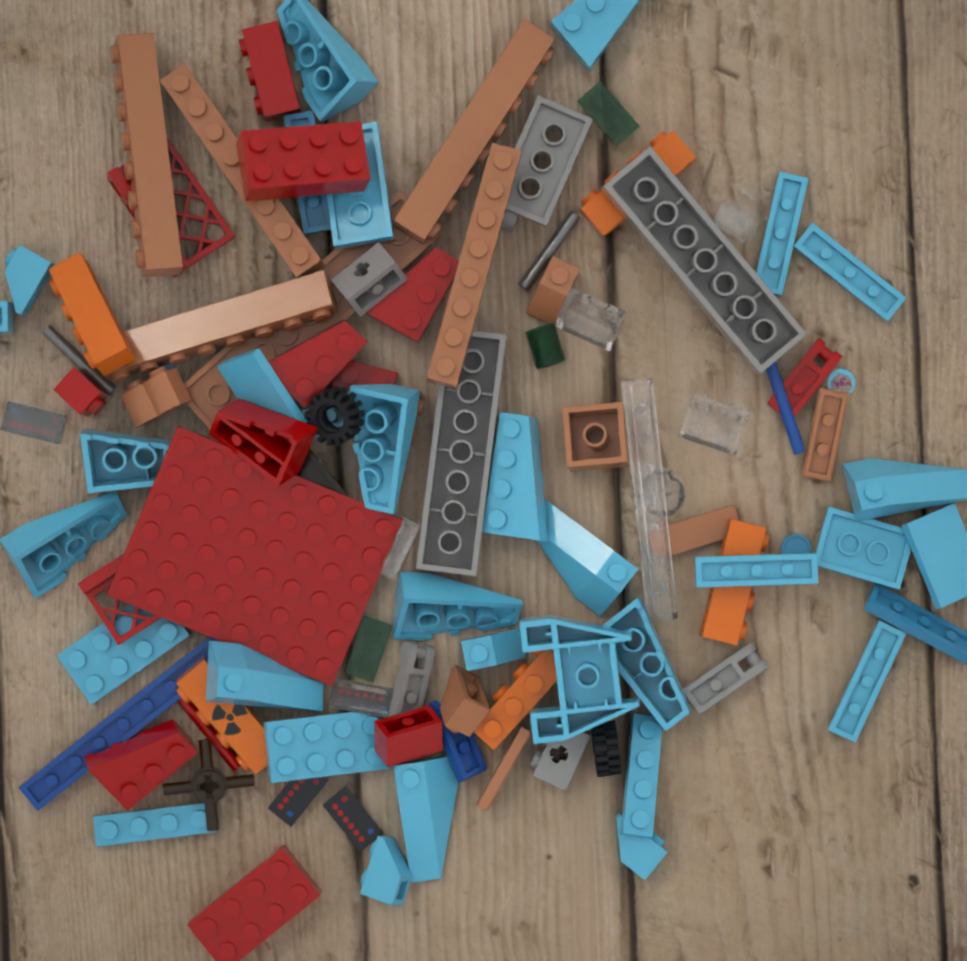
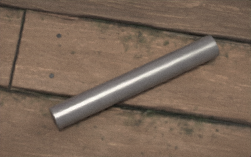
(549, 250)
(78, 359)

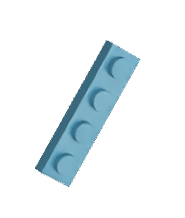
(781, 230)
(849, 272)
(756, 570)
(866, 681)
(641, 776)
(150, 824)

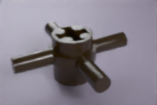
(208, 798)

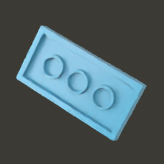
(364, 215)
(102, 665)
(321, 746)

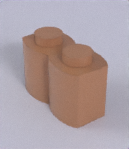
(156, 396)

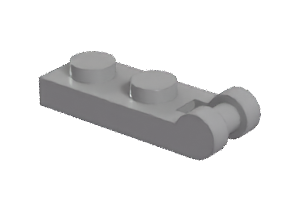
(724, 679)
(411, 680)

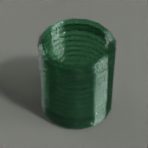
(545, 346)

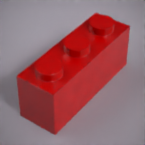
(269, 71)

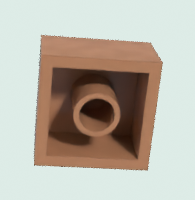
(595, 437)

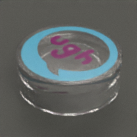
(841, 380)

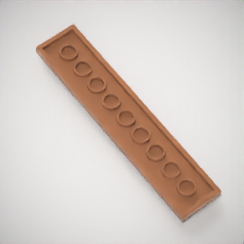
(209, 388)

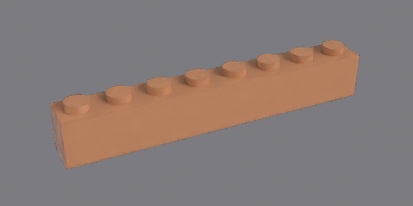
(474, 131)
(222, 146)
(147, 155)
(474, 266)
(228, 323)

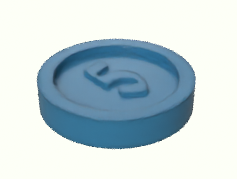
(795, 544)

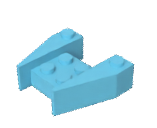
(584, 672)

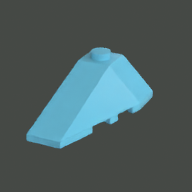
(384, 441)
(896, 487)
(52, 544)
(584, 562)
(436, 605)
(252, 679)
(426, 807)

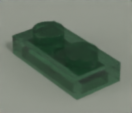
(608, 113)
(368, 648)

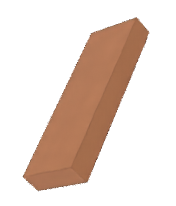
(825, 434)
(700, 529)
(504, 768)

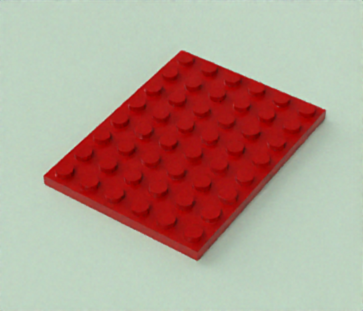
(254, 558)

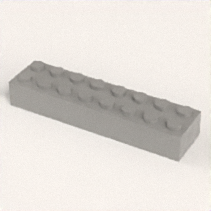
(703, 261)
(461, 461)

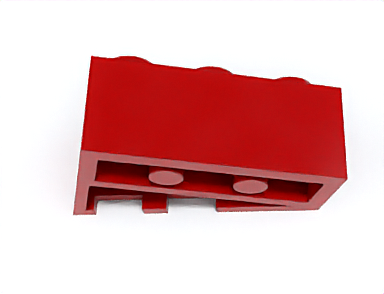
(416, 301)
(316, 361)
(264, 438)
(142, 763)

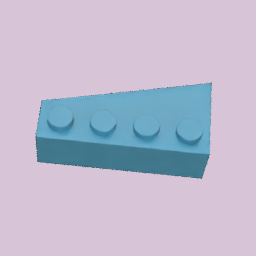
(590, 27)
(120, 460)
(516, 481)
(647, 666)

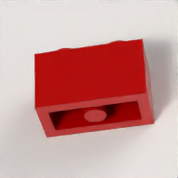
(81, 393)
(408, 736)

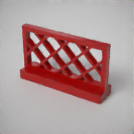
(121, 186)
(101, 581)

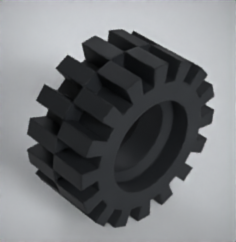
(349, 410)
(606, 749)

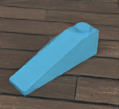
(328, 65)

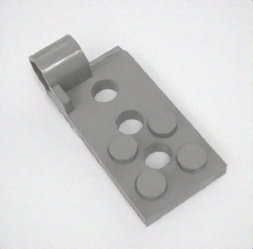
(561, 154)

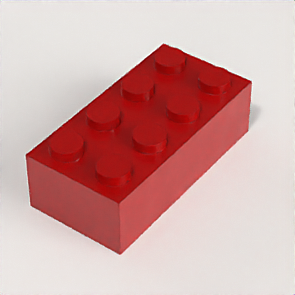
(303, 161)
(255, 907)

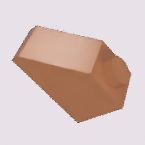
(552, 290)
(463, 702)

